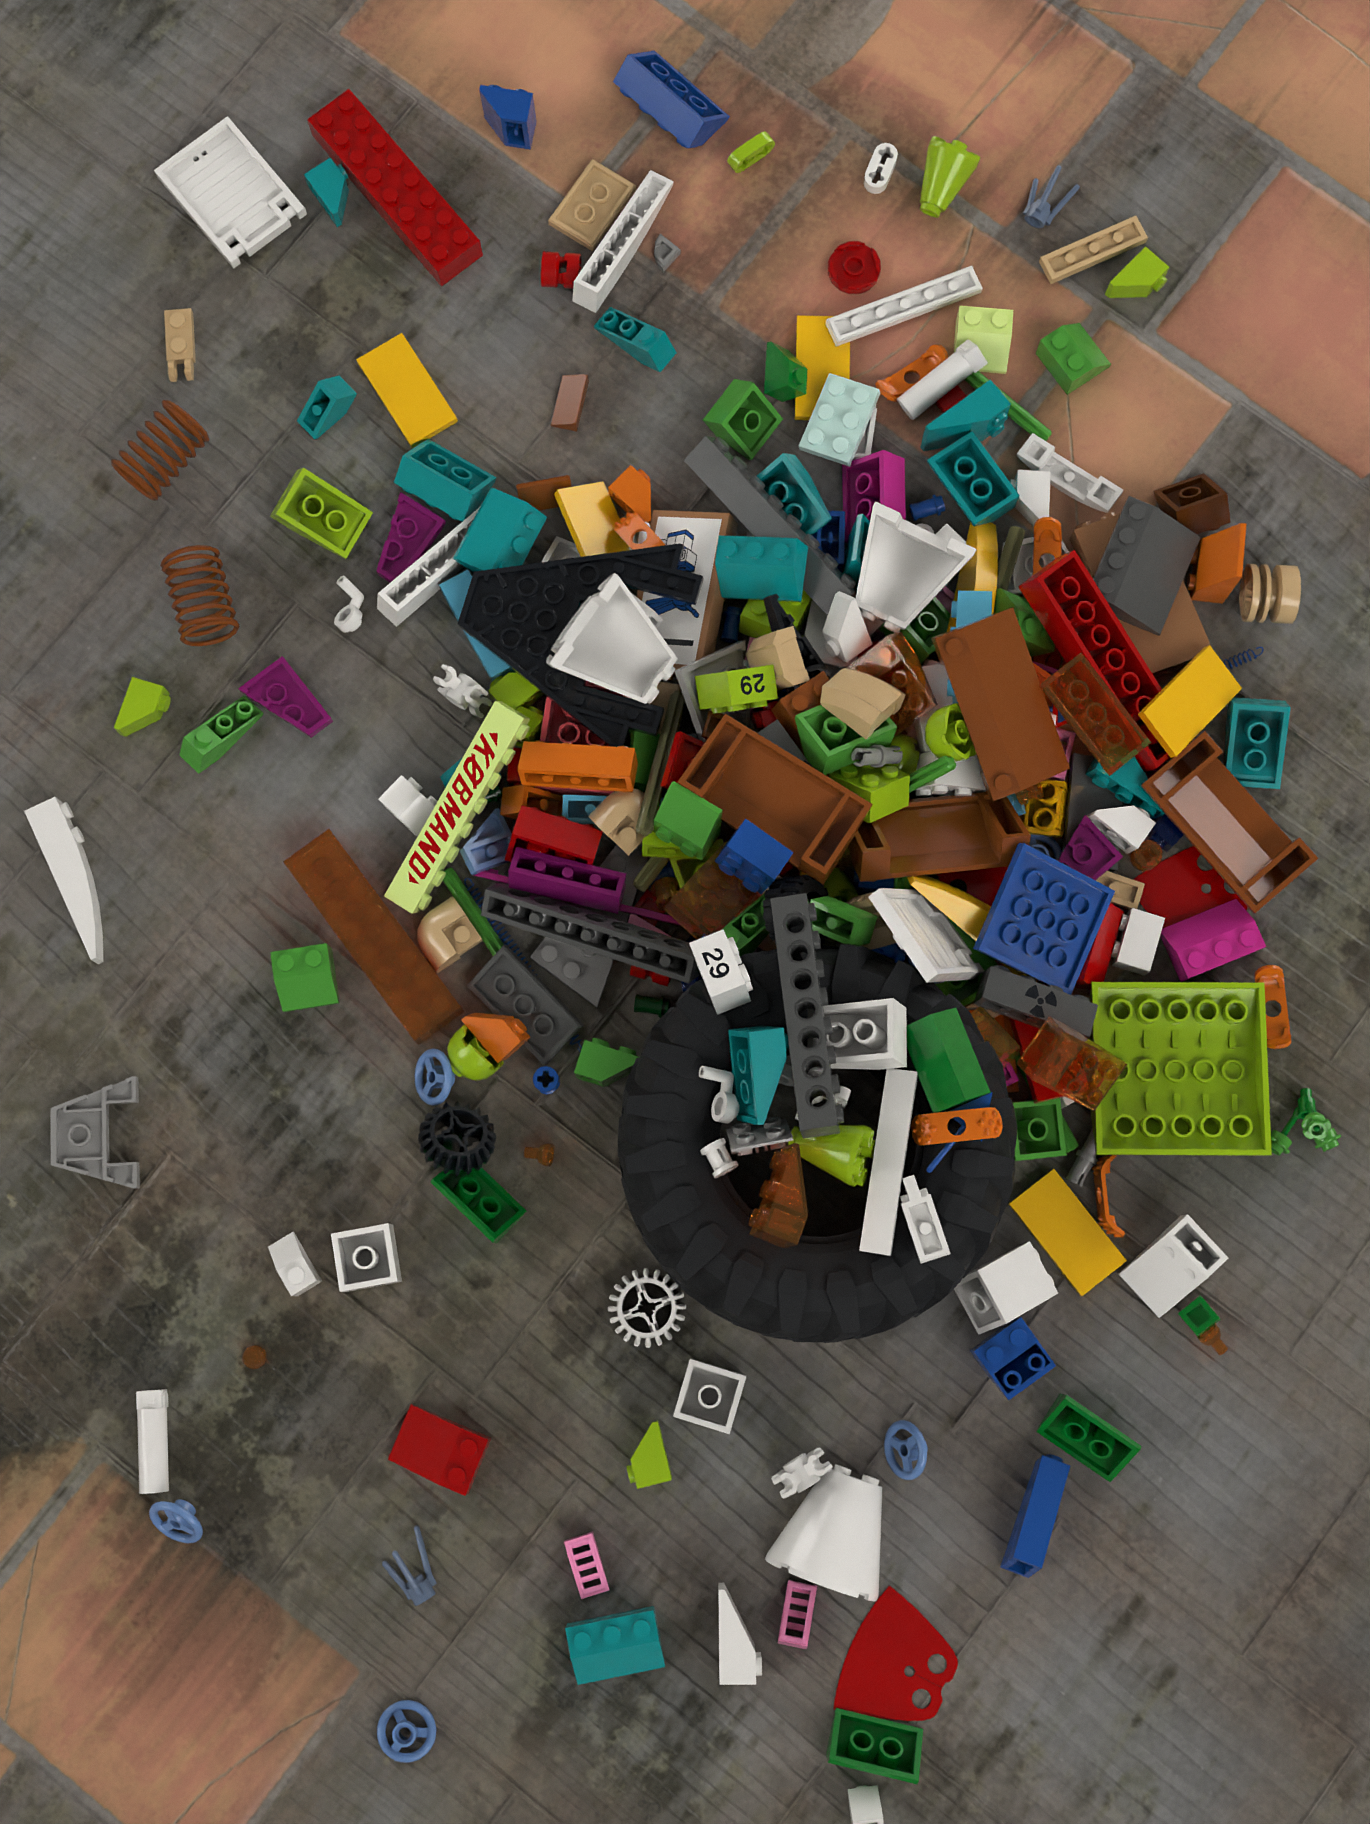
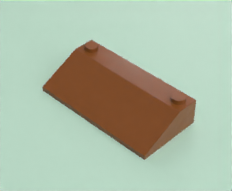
(1002, 703)
(777, 794)
(1227, 824)
(938, 838)

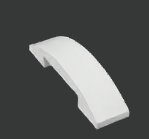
(1068, 477)

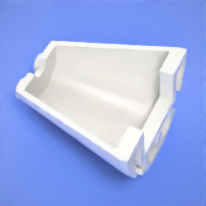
(904, 568)
(614, 645)
(835, 1535)

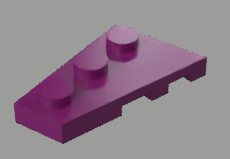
(409, 537)
(287, 697)
(1089, 851)

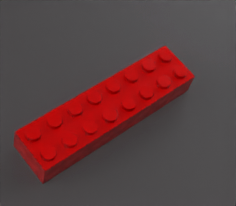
(395, 187)
(1084, 623)

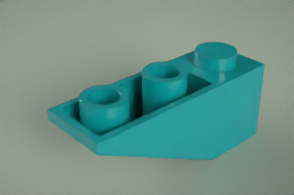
(637, 338)
(1126, 785)

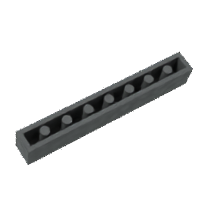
(765, 516)

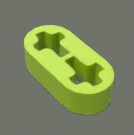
(751, 152)

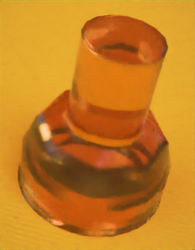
(543, 1154)
(1212, 1338)
(254, 1357)

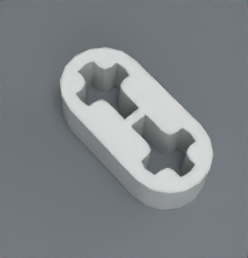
(875, 166)

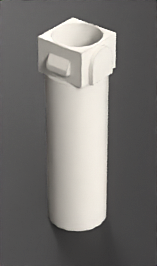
(942, 379)
(152, 1441)

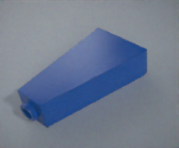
(1036, 1517)

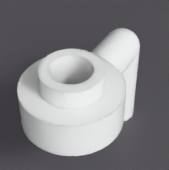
(350, 616)
(725, 1104)

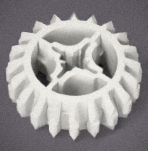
(623, 1316)

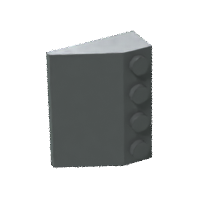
(1144, 565)

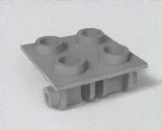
(747, 1136)

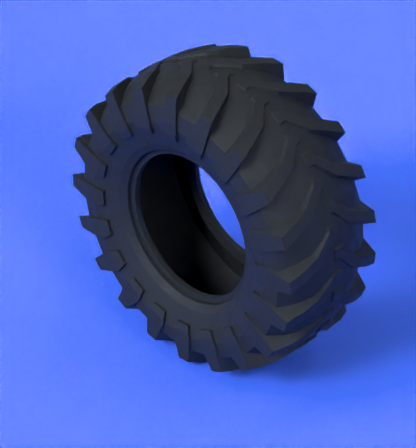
(700, 1222)

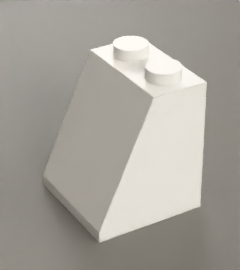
(1005, 1288)

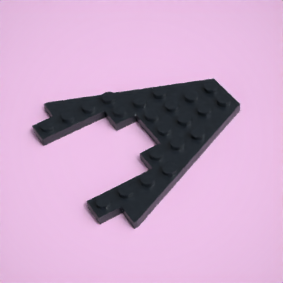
(527, 606)

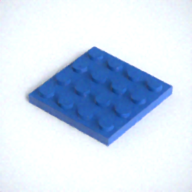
(1044, 918)

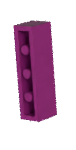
(567, 880)

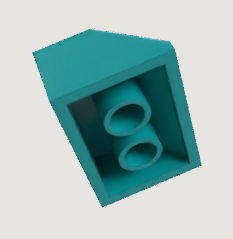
(443, 479)
(974, 480)
(500, 533)
(761, 567)
(615, 1645)

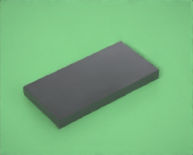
(1084, 797)
(514, 990)

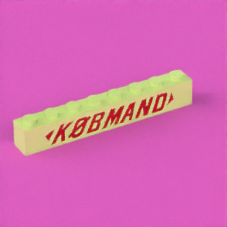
(457, 807)

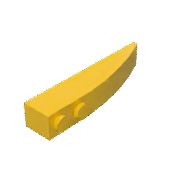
(982, 569)
(956, 904)

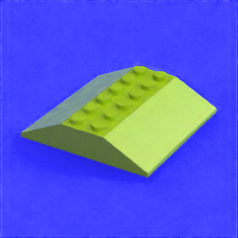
(1191, 1069)

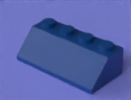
(669, 98)

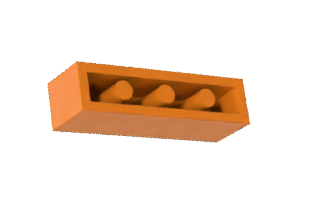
(578, 766)

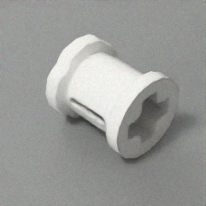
(719, 1158)

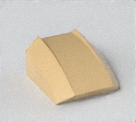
(783, 652)
(860, 700)

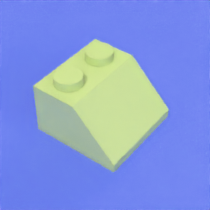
(989, 331)

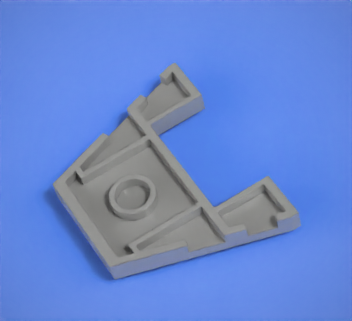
(82, 1134)

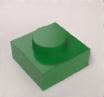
(1199, 1316)

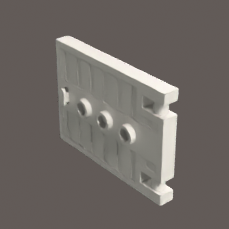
(230, 191)
(925, 935)

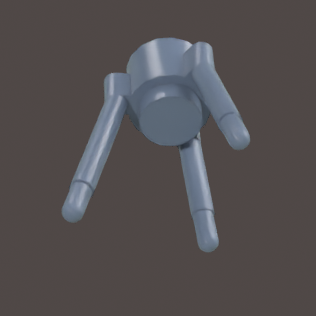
(1038, 213)
(417, 1588)

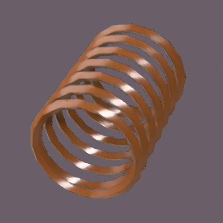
(188, 424)
(213, 619)

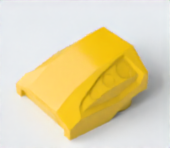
(1047, 814)

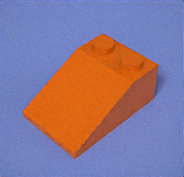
(1217, 565)

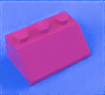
(872, 479)
(1211, 939)

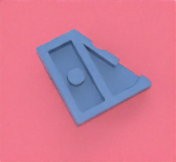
(487, 845)

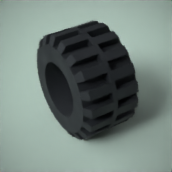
(791, 886)

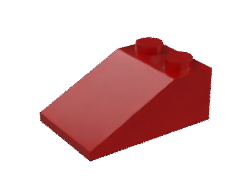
(439, 1449)

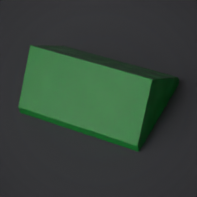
(945, 1060)
(481, 1201)
(1087, 1437)
(875, 1746)

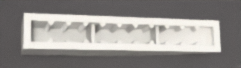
(620, 242)
(423, 577)
(70, 869)

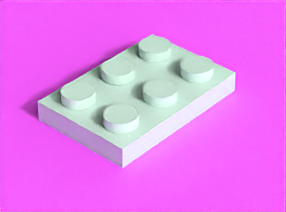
(839, 419)

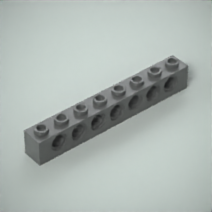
(591, 931)
(812, 1120)

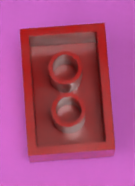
(553, 836)

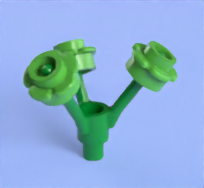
(1313, 1123)

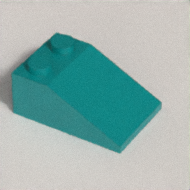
(979, 412)
(796, 490)
(1256, 741)
(757, 1065)

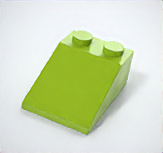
(321, 513)

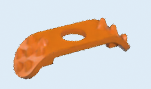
(895, 385)
(633, 524)
(1046, 540)
(1277, 1027)
(933, 1129)
(1105, 1220)

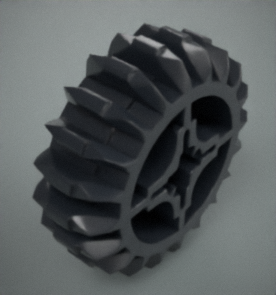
(451, 1146)

